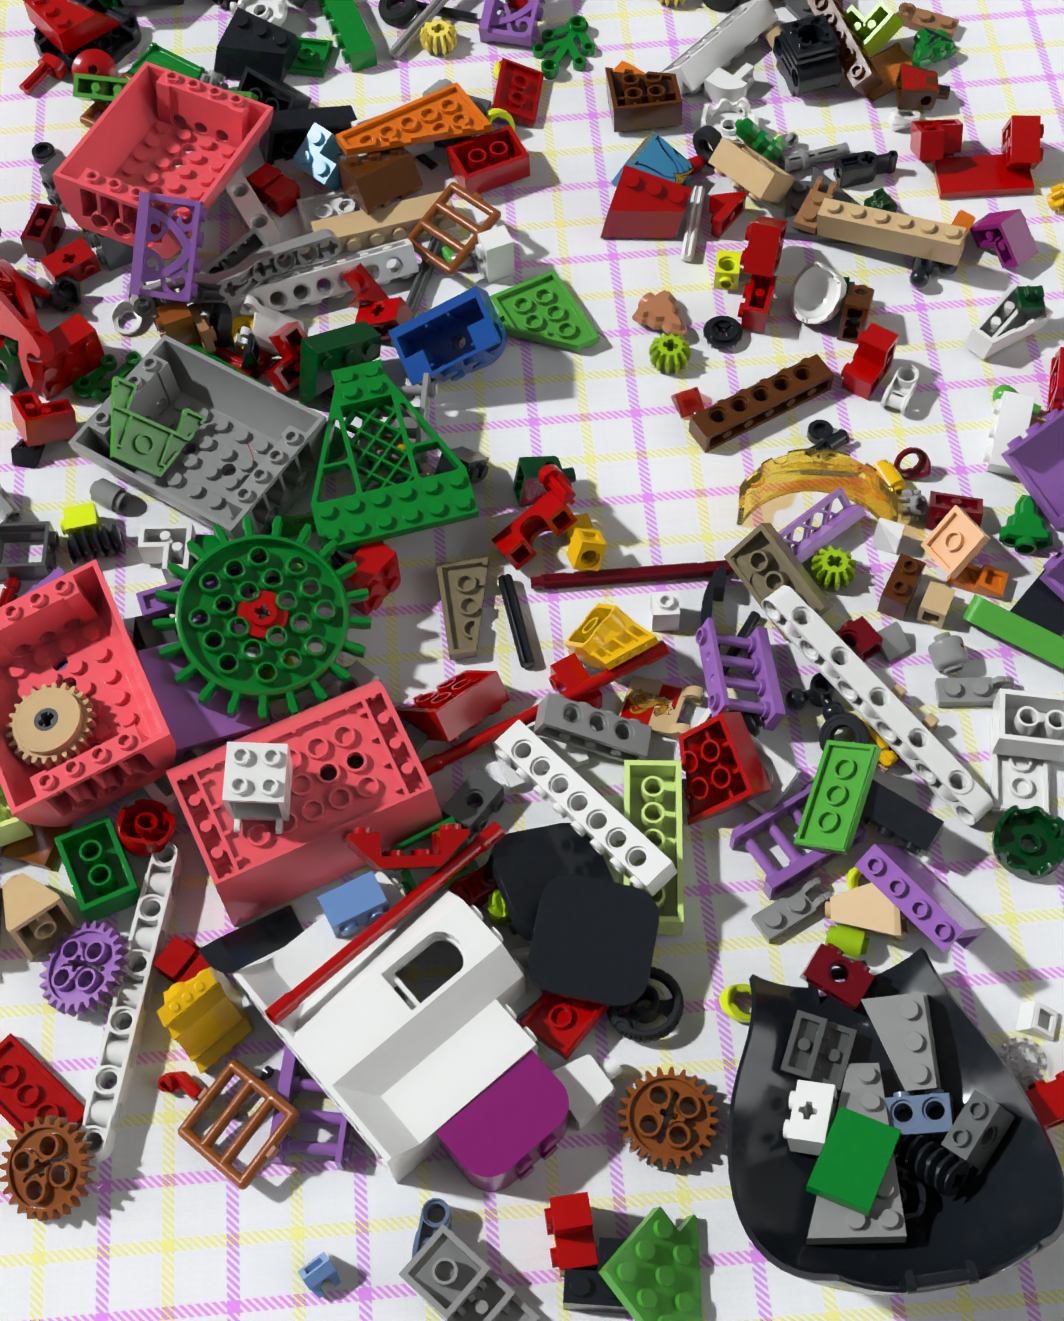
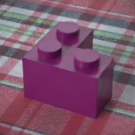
(1008, 235)

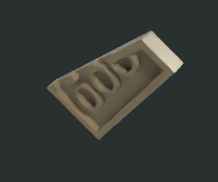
(462, 599)

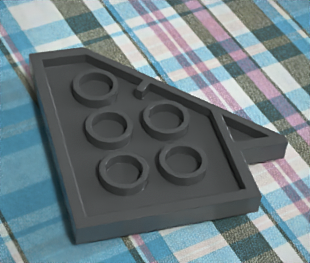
(795, 199)

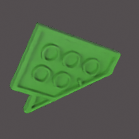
(544, 313)
(658, 1270)

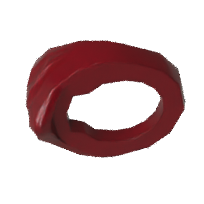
(920, 470)

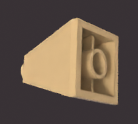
(868, 911)
(35, 915)

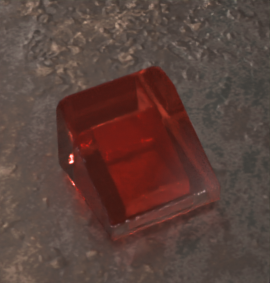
(688, 402)

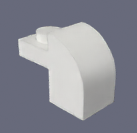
(725, 85)

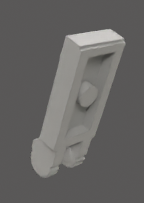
(969, 690)
(790, 910)

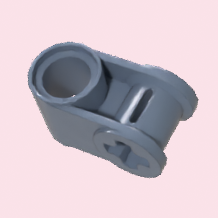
(428, 1228)

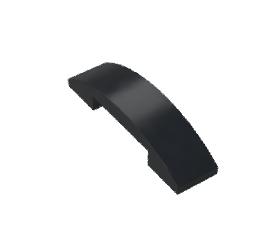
(713, 592)

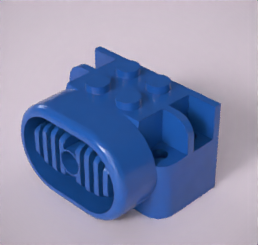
(433, 338)

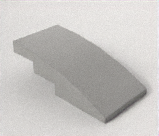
(461, 1283)

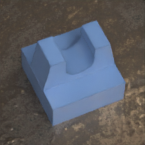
(317, 1271)

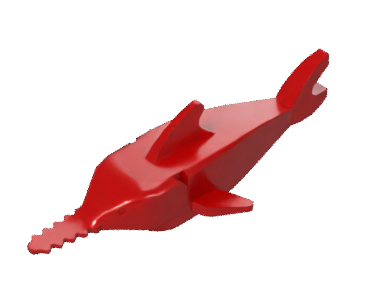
(21, 323)

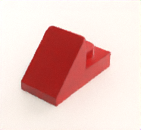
(725, 210)
(364, 286)

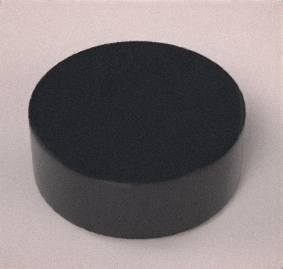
(43, 152)
(819, 429)

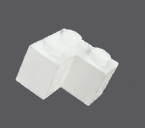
(494, 253)
(166, 544)

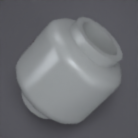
(948, 653)

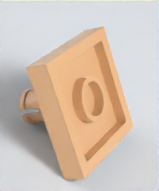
(955, 542)

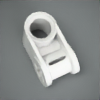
(901, 389)

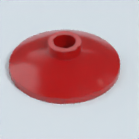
(96, 58)

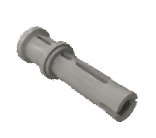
(803, 158)

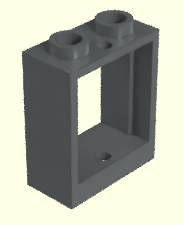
(29, 533)

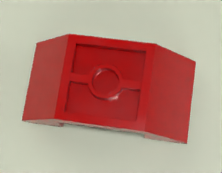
(444, 843)

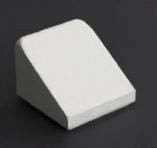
(1037, 1020)

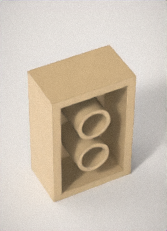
(751, 171)

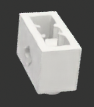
(809, 1099)

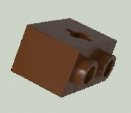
(901, 587)

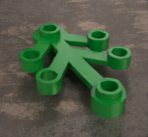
(576, 27)
(90, 386)

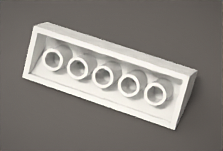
(721, 44)

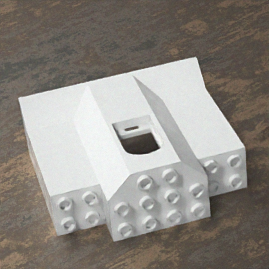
(393, 1062)

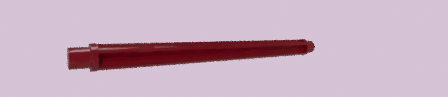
(628, 575)

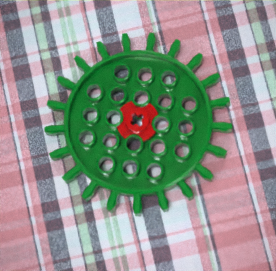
(244, 678)

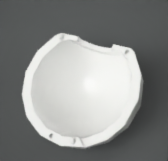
(817, 293)

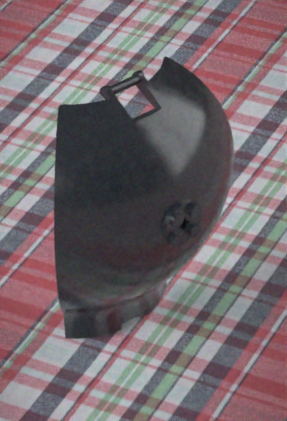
(951, 1241)

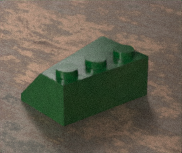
(333, 351)

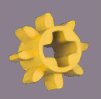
(1056, 198)

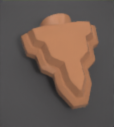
(660, 313)

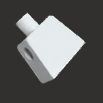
(587, 1087)

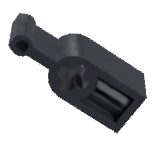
(863, 167)

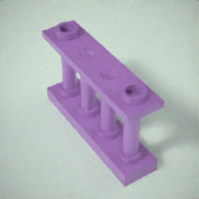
(759, 663)
(800, 864)
(291, 1084)

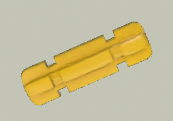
(886, 757)

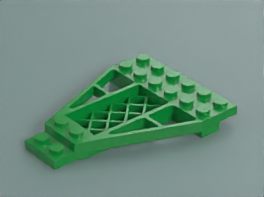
(393, 507)

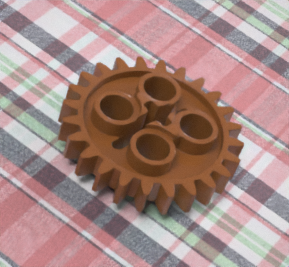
(642, 1109)
(57, 1193)

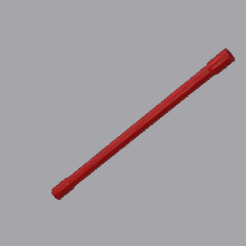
(439, 761)
(290, 1001)

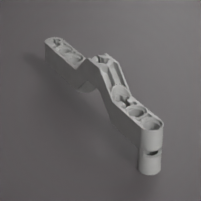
(246, 274)

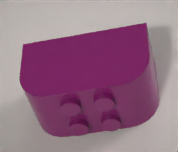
(508, 1126)

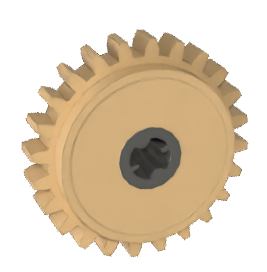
(51, 725)

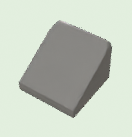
(894, 642)

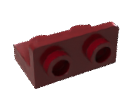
(942, 503)

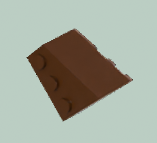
(643, 100)
(379, 178)

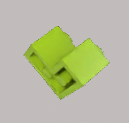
(876, 27)

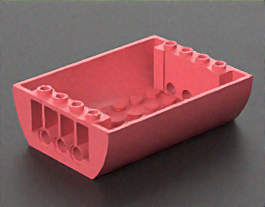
(143, 140)
(131, 743)
(387, 793)

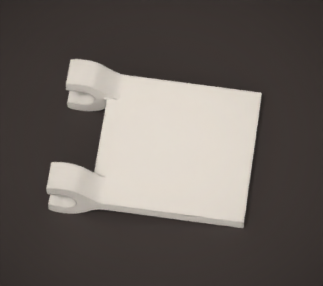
(265, 324)

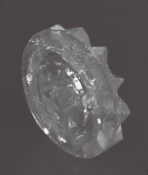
(1032, 1054)

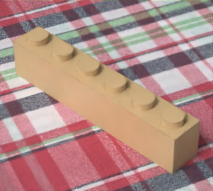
(385, 225)
(891, 231)

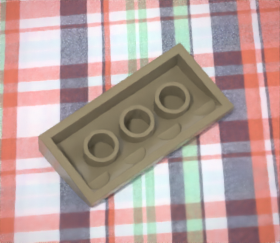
(768, 563)

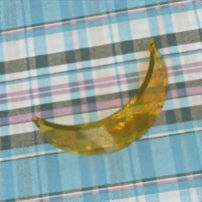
(817, 472)

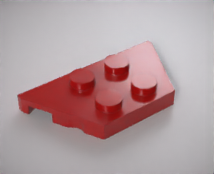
(1056, 382)

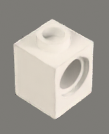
(665, 611)

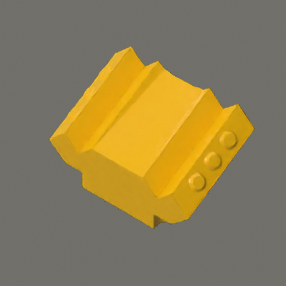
(608, 638)
(205, 1017)

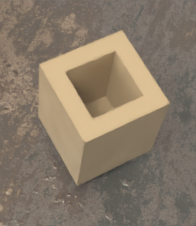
(935, 604)

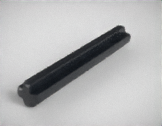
(516, 621)

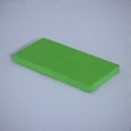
(837, 797)

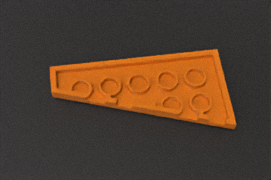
(431, 118)

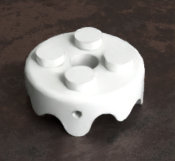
(274, 10)
(726, 114)

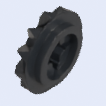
(722, 324)

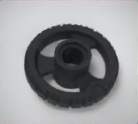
(672, 1009)

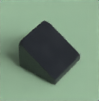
(250, 353)
(26, 456)

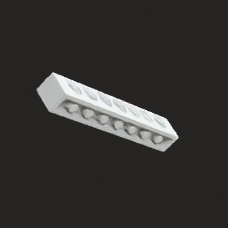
(332, 270)
(649, 876)

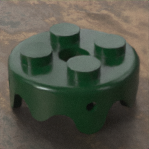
(1031, 824)

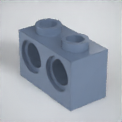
(921, 1105)

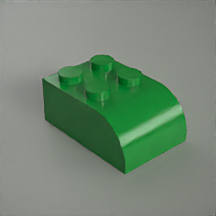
(98, 869)

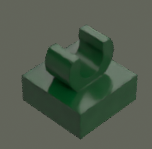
(881, 200)
(1029, 299)

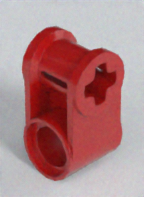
(475, 887)

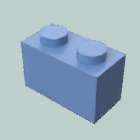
(354, 904)

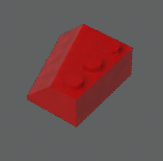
(68, 22)
(645, 206)
(456, 705)
(720, 767)

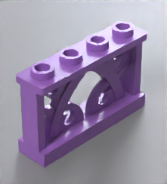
(491, 21)
(142, 272)

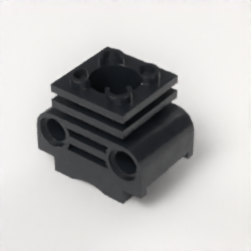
(808, 55)

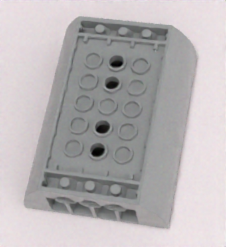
(239, 411)

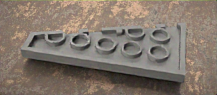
(886, 1223)

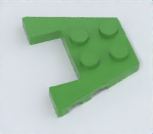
(141, 441)

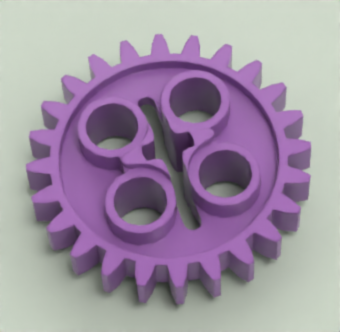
(82, 988)

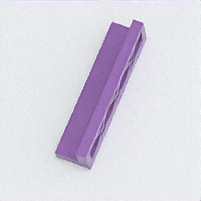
(827, 530)

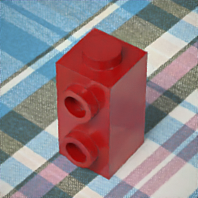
(570, 672)

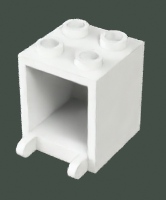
(257, 782)

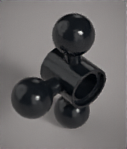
(923, 268)
(797, 698)

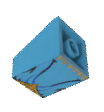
(659, 159)

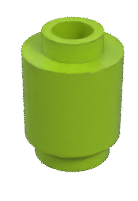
(849, 940)

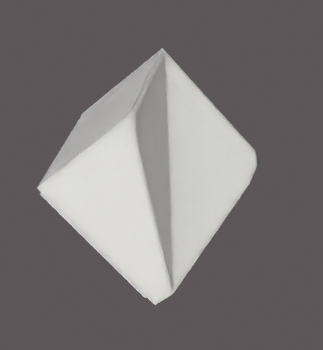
(887, 535)

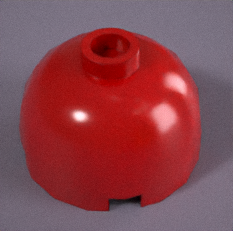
(145, 827)

